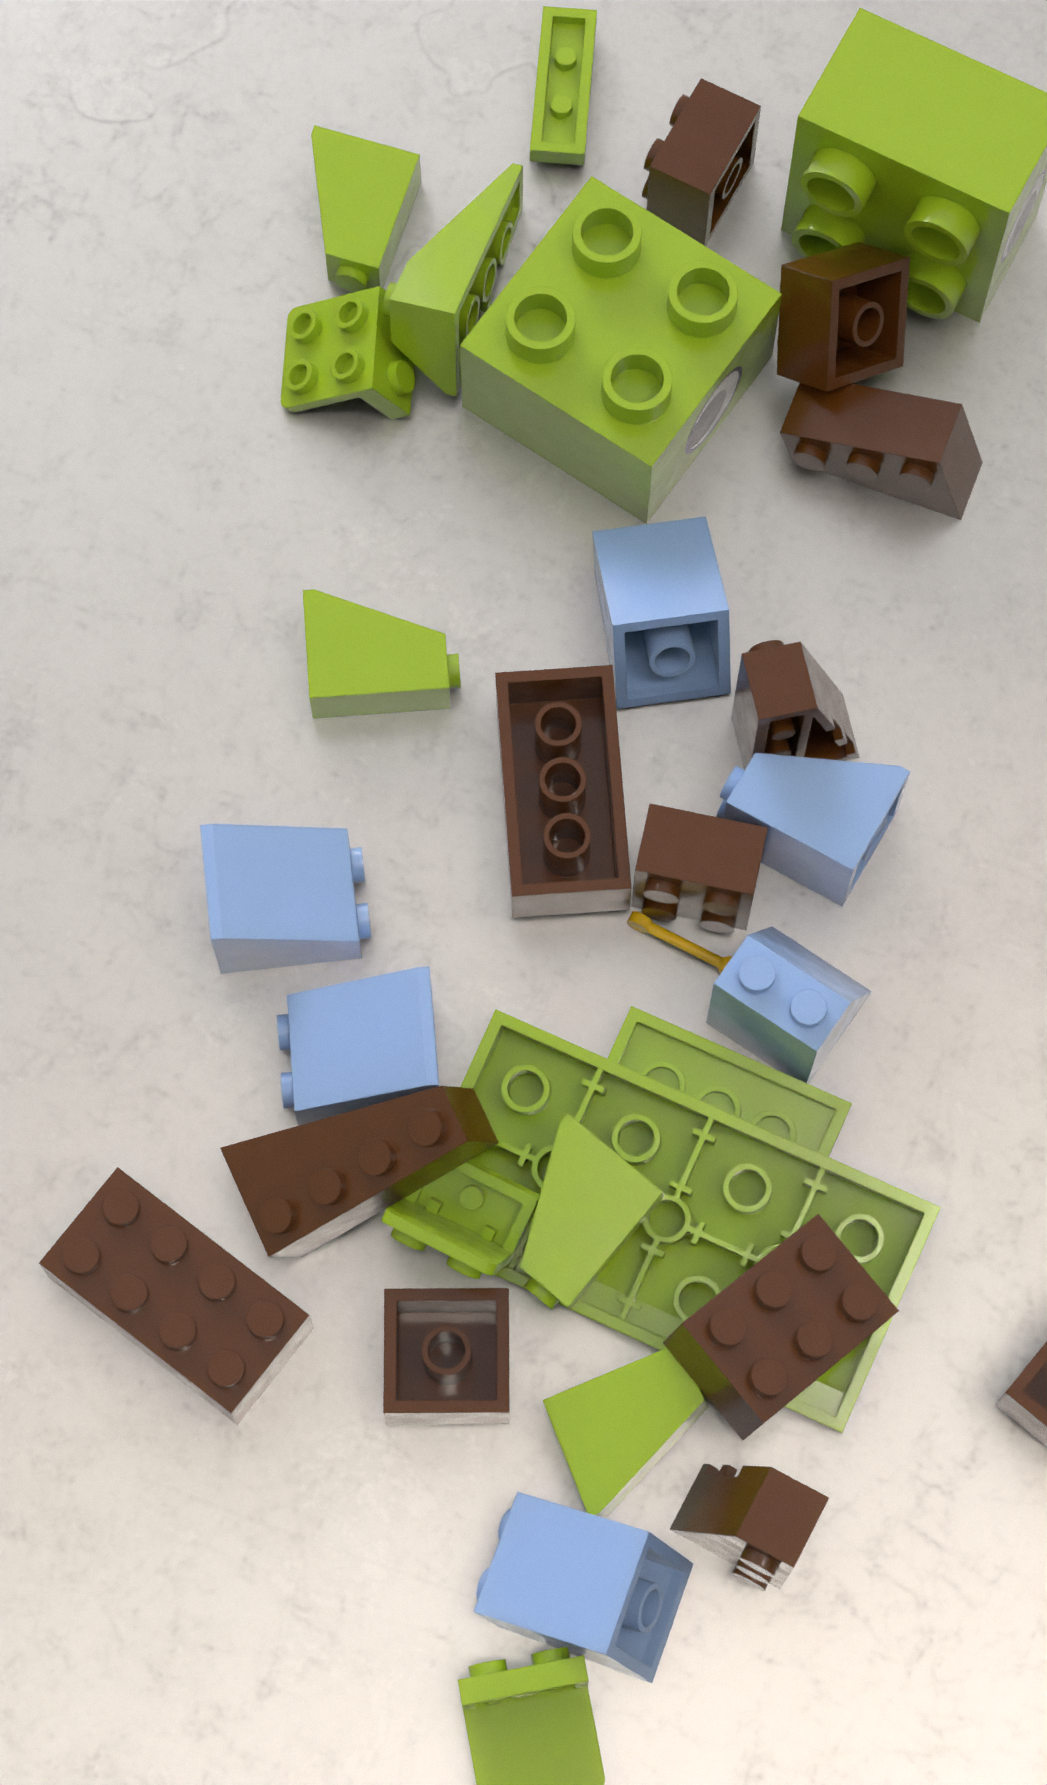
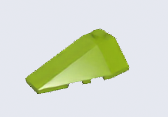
(454, 280)

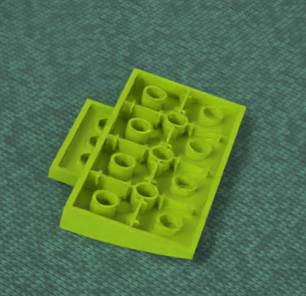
(730, 1150)

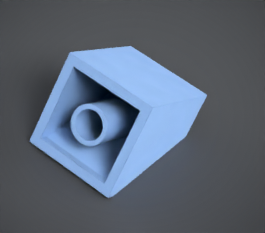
(663, 612)
(818, 815)
(282, 895)
(784, 1003)
(358, 1044)
(584, 1585)

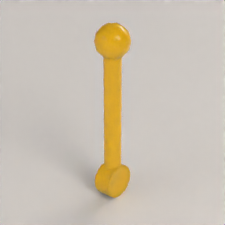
(645, 925)

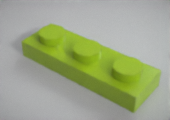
(563, 85)

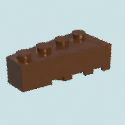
(346, 1168)

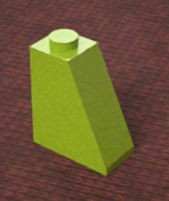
(363, 205)
(373, 661)
(582, 1215)
(623, 1425)

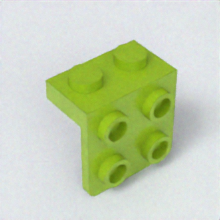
(344, 353)
(468, 1216)
(532, 1722)

